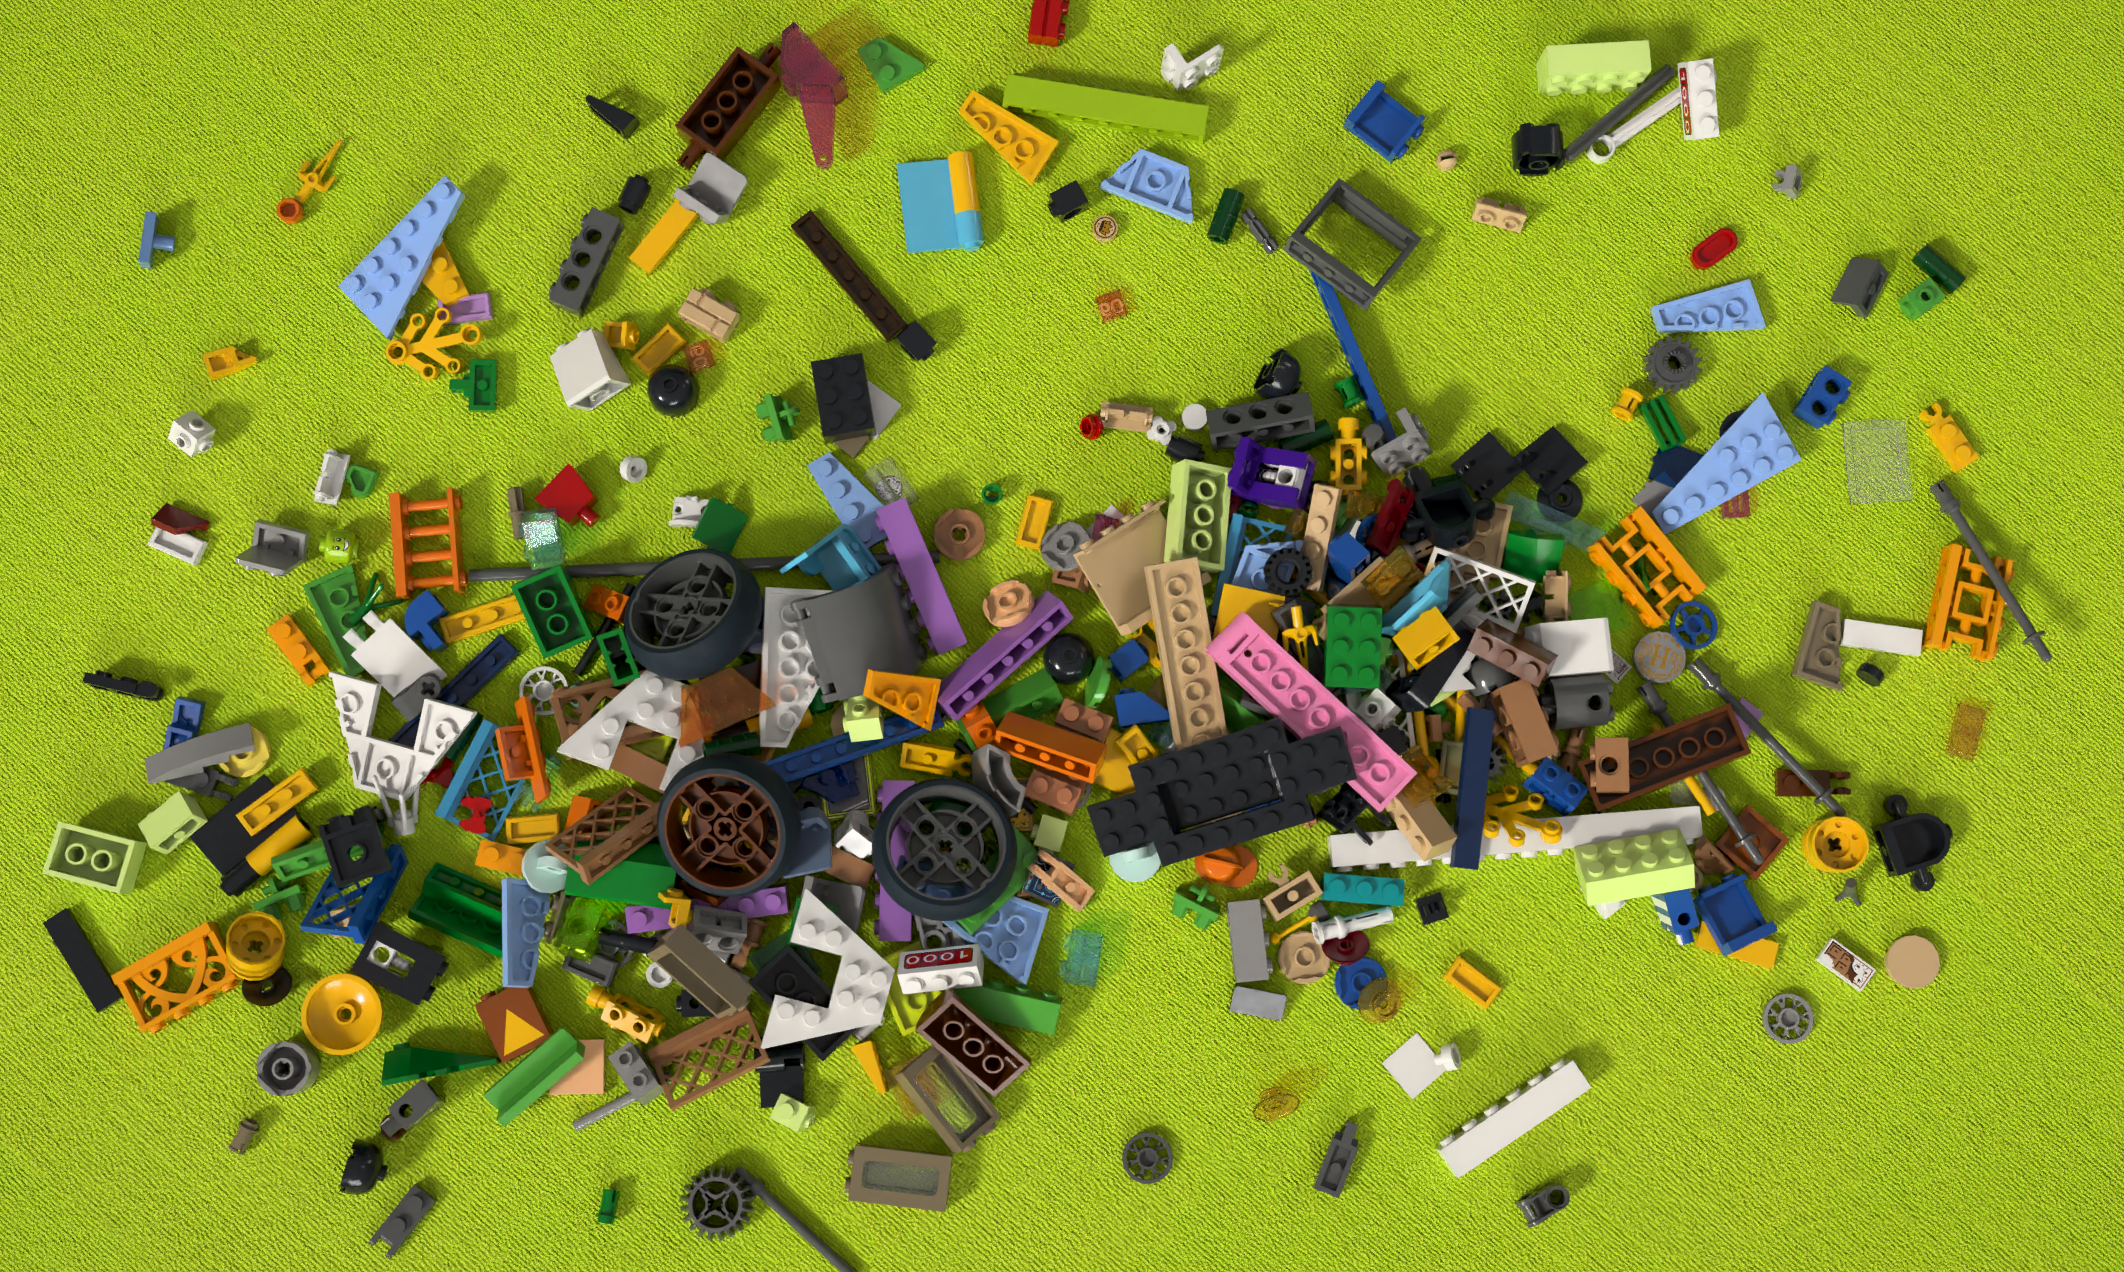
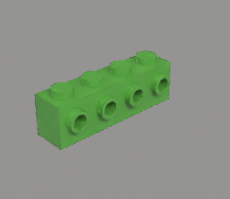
(1014, 1005)

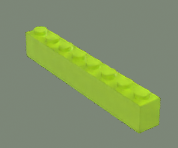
(1105, 108)

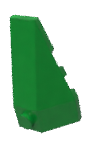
(419, 1062)

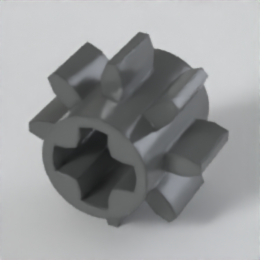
(1501, 597)

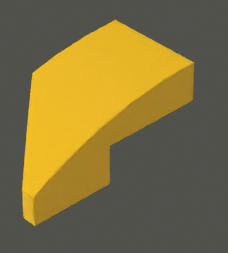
(226, 362)

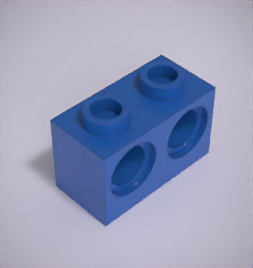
(1818, 394)

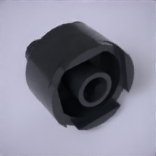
(1537, 149)

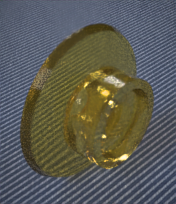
(1372, 998)
(1275, 1104)

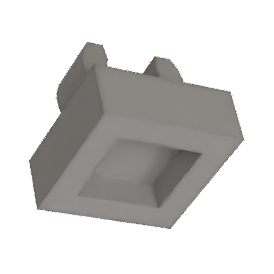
(1791, 183)

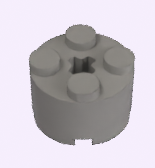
(272, 1068)

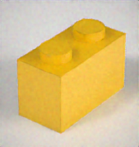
(1425, 638)

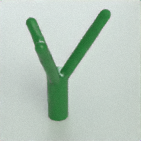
(1640, 569)
(370, 597)

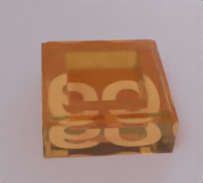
(1111, 306)
(699, 356)

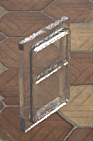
(1877, 461)

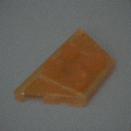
(718, 704)

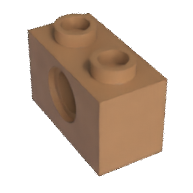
(1615, 749)

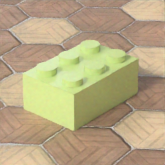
(94, 858)

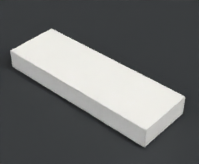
(1881, 637)

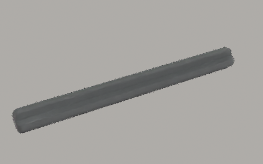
(1618, 112)

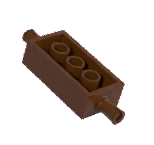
(728, 105)

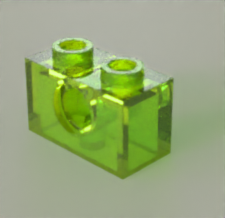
(581, 945)

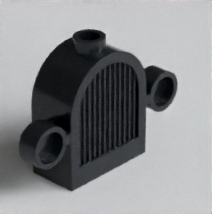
(1446, 515)
(1911, 842)

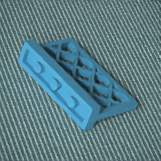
(1233, 549)
(465, 775)

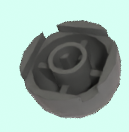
(1487, 675)

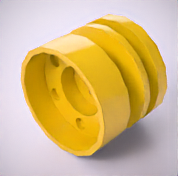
(1848, 838)
(255, 932)

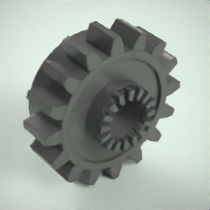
(1681, 355)

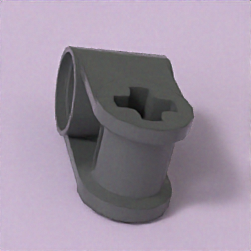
(411, 699)
(1541, 1203)

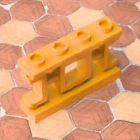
(1660, 553)
(1947, 599)

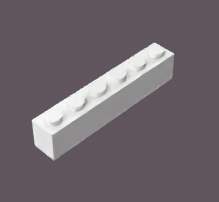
(1513, 1117)

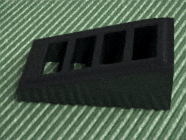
(618, 119)

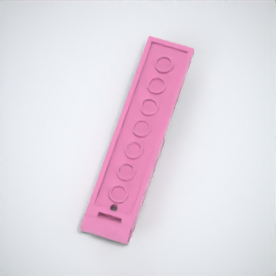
(1307, 706)

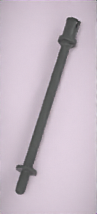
(1952, 507)
(1713, 682)
(1658, 707)

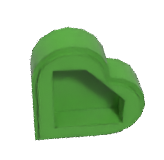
(362, 480)

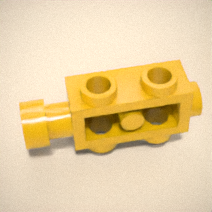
(1348, 467)
(632, 1020)

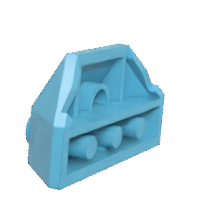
(1429, 592)

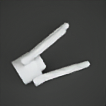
(403, 820)

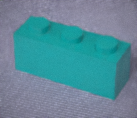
(1362, 889)

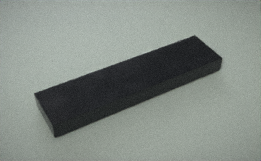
(83, 960)

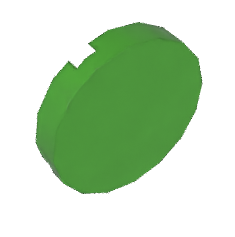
(1097, 682)

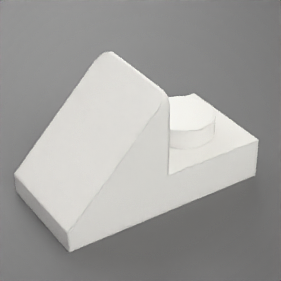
(1457, 680)

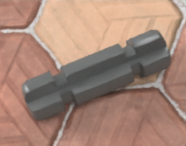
(1259, 231)

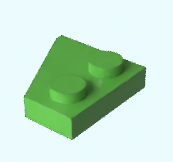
(889, 64)

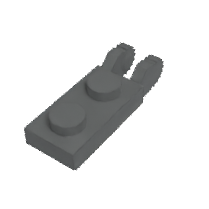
(206, 783)

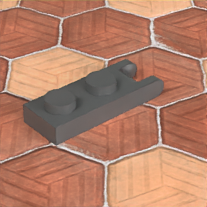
(404, 1219)

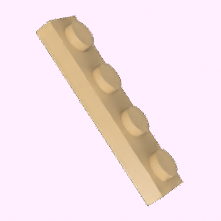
(1320, 531)

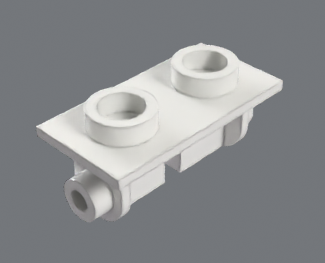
(332, 477)

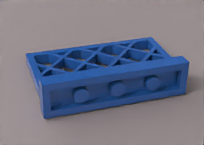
(364, 914)

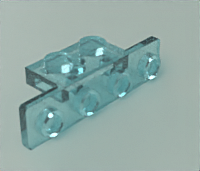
(1550, 521)

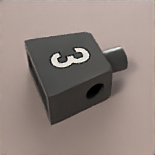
(423, 1102)

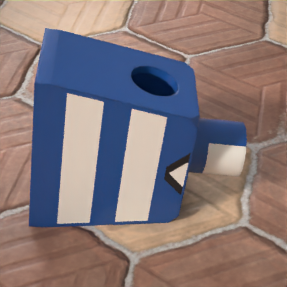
(1677, 913)

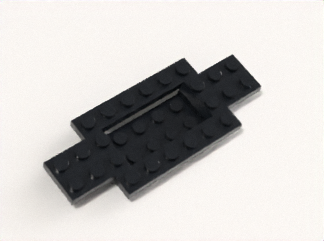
(1221, 780)

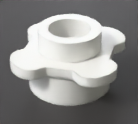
(1158, 423)

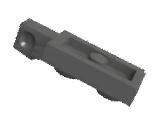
(1337, 1161)

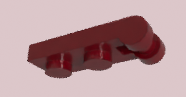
(1391, 517)

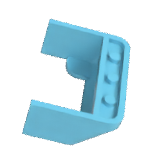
(838, 557)

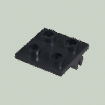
(1550, 460)
(1486, 467)
(1345, 808)

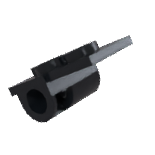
(782, 1073)

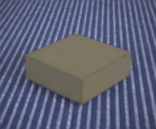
(852, 446)

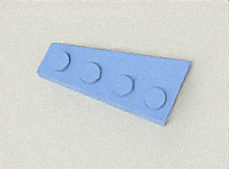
(1719, 309)
(848, 498)
(521, 931)

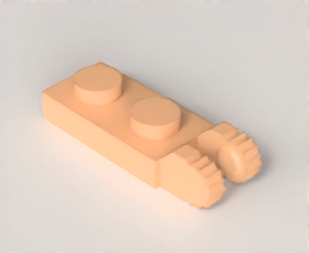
(1063, 882)

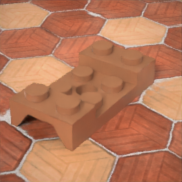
(1058, 788)

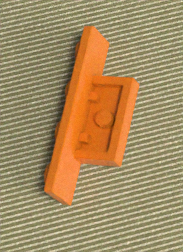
(522, 752)

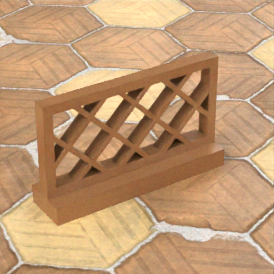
(618, 843)
(695, 1040)

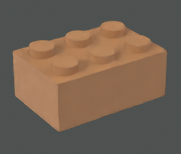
(1523, 722)

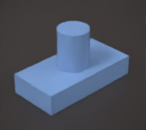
(152, 240)

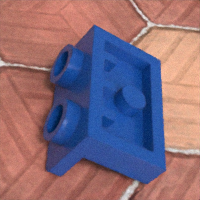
(1556, 786)

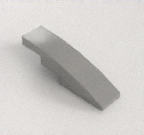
(202, 751)

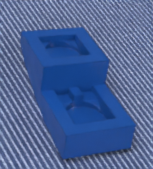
(185, 721)

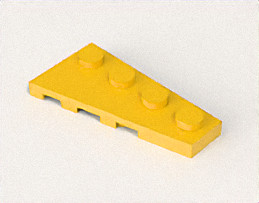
(1013, 138)

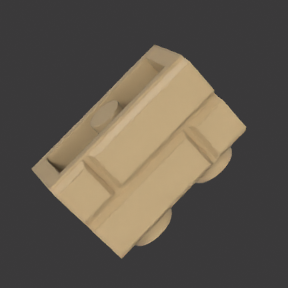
(709, 314)

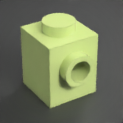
(1049, 834)

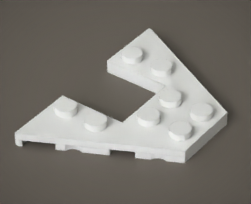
(645, 702)
(395, 765)
(858, 989)

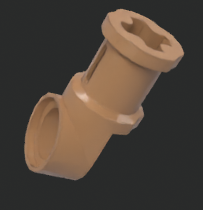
(754, 933)

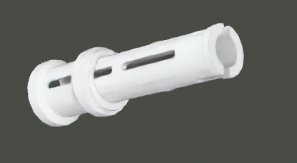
(1341, 926)

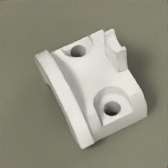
(691, 511)

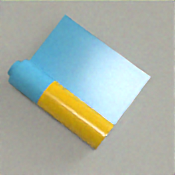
(940, 204)

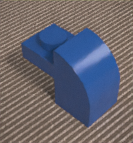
(422, 616)

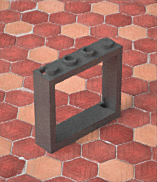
(1333, 270)

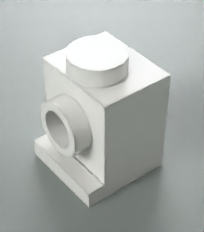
(854, 837)

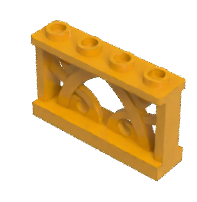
(141, 974)

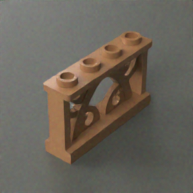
(598, 692)

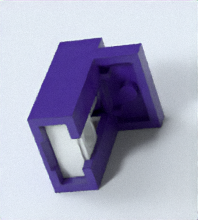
(1251, 471)

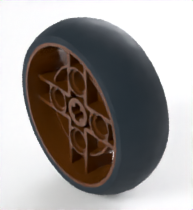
(693, 859)

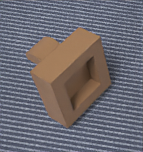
(1435, 728)

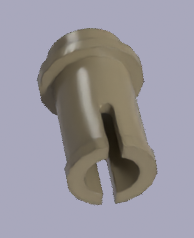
(244, 1135)

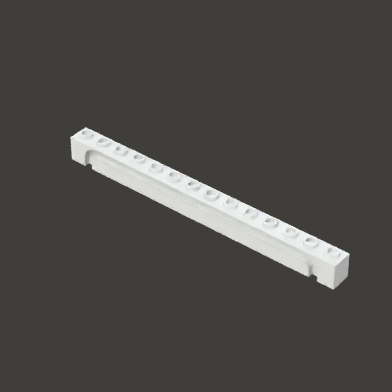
(1578, 830)

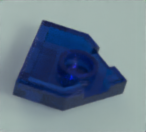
(833, 783)

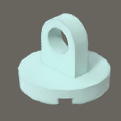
(1136, 863)
(543, 870)

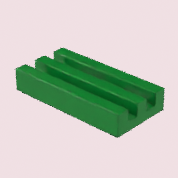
(1653, 404)

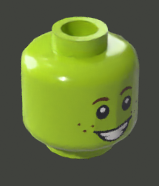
(339, 546)

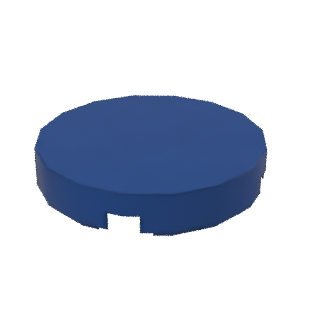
(1352, 979)

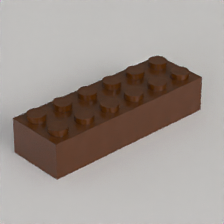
(1673, 755)

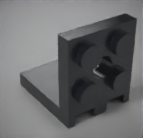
(351, 830)

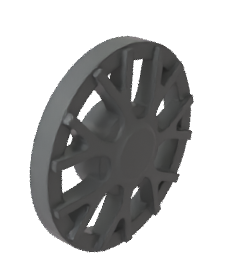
(1147, 1158)

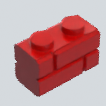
(1046, 22)

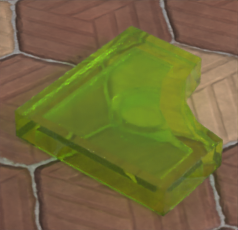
(1598, 602)

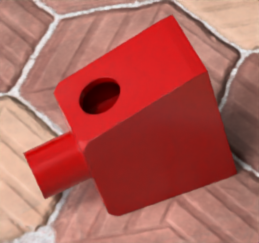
(570, 498)

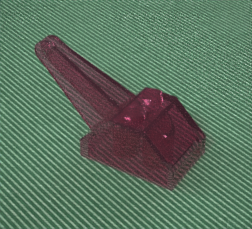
(816, 85)

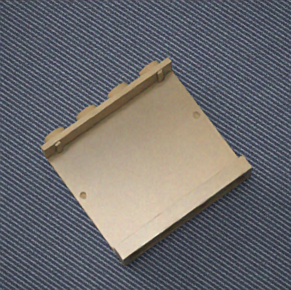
(1117, 564)

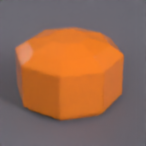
(290, 211)

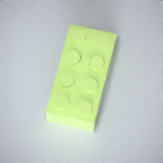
(1593, 67)
(1198, 514)
(1634, 867)

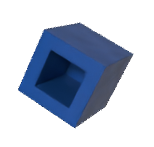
(1128, 659)

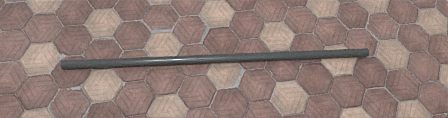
(643, 568)

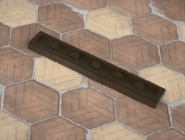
(849, 276)

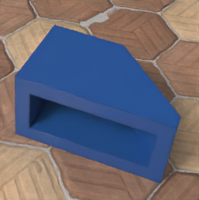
(1137, 709)

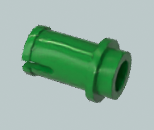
(608, 1206)

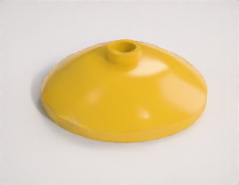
(324, 1014)

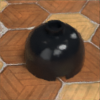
(1279, 377)
(673, 390)
(1068, 658)
(363, 1168)

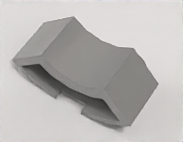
(993, 773)

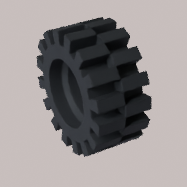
(1299, 560)

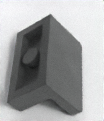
(1860, 285)

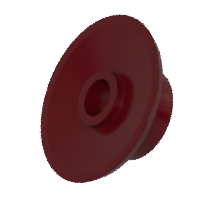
(1347, 950)

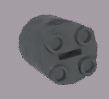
(1568, 698)

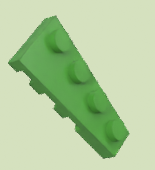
(334, 601)
(1025, 856)

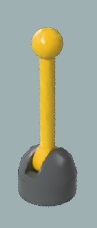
(1315, 913)

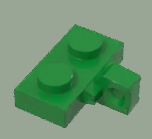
(479, 385)

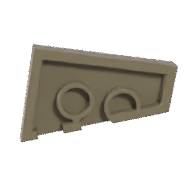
(1819, 647)

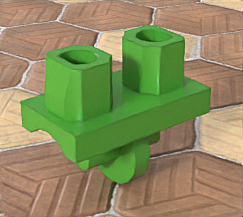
(781, 417)
(293, 896)
(1197, 900)

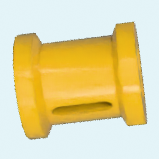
(1627, 404)

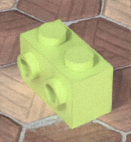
(863, 719)
(172, 822)

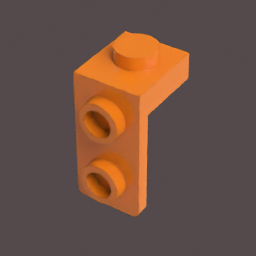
(607, 602)
(980, 725)

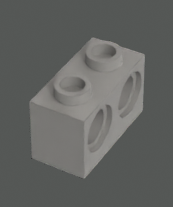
(719, 928)
(636, 1073)

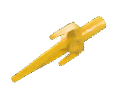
(313, 179)
(1300, 633)

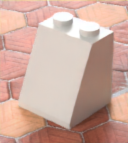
(588, 370)
(1580, 645)

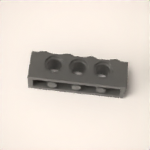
(577, 299)
(1261, 420)

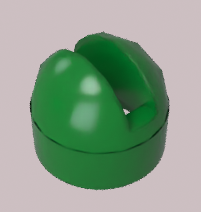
(992, 499)
(1249, 504)
(1437, 709)

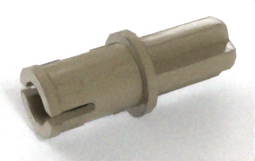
(517, 509)

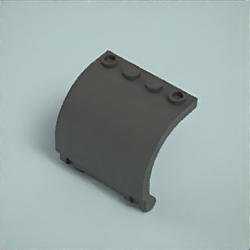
(860, 631)

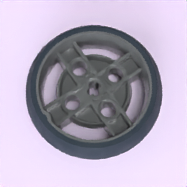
(693, 614)
(978, 883)

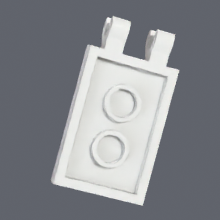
(392, 655)

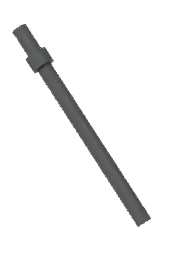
(757, 1188)

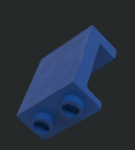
(1384, 123)
(1732, 914)

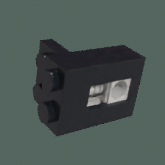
(428, 964)

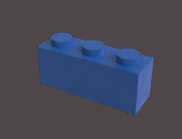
(1347, 558)

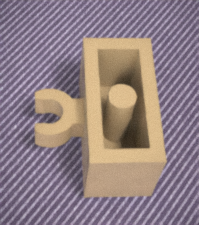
(1290, 893)

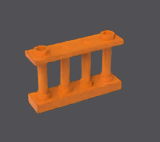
(405, 558)

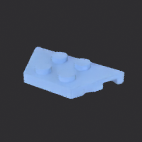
(1154, 184)
(1252, 563)

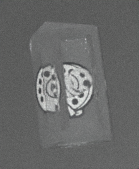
(889, 482)

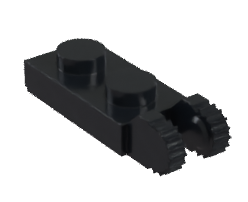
(125, 686)

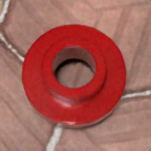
(1091, 426)

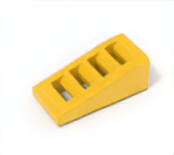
(869, 1059)

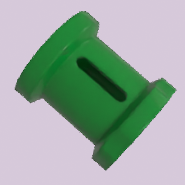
(1349, 392)

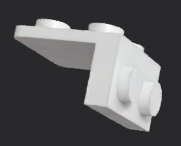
(1186, 75)

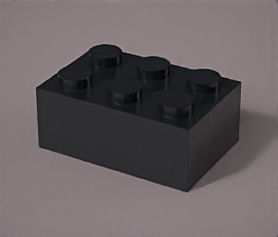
(843, 398)

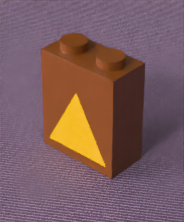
(514, 1021)

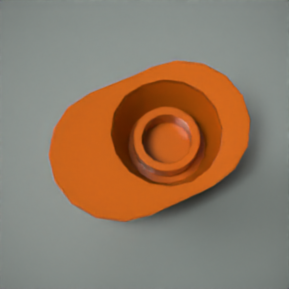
(1227, 866)

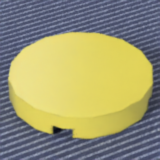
(252, 762)

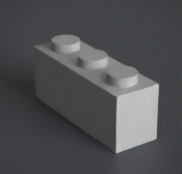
(1248, 940)

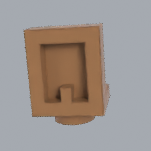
(1072, 579)

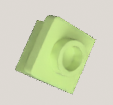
(793, 1113)

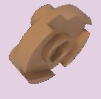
(959, 520)

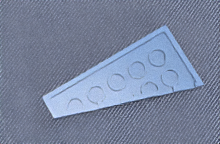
(400, 261)
(1740, 459)
(1006, 937)

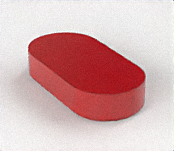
(1713, 248)

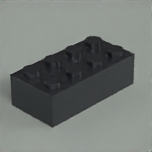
(792, 978)

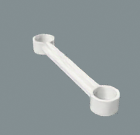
(1636, 124)

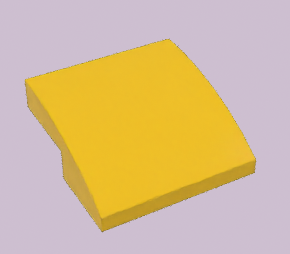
(1115, 772)

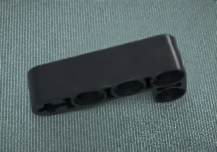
(1422, 686)

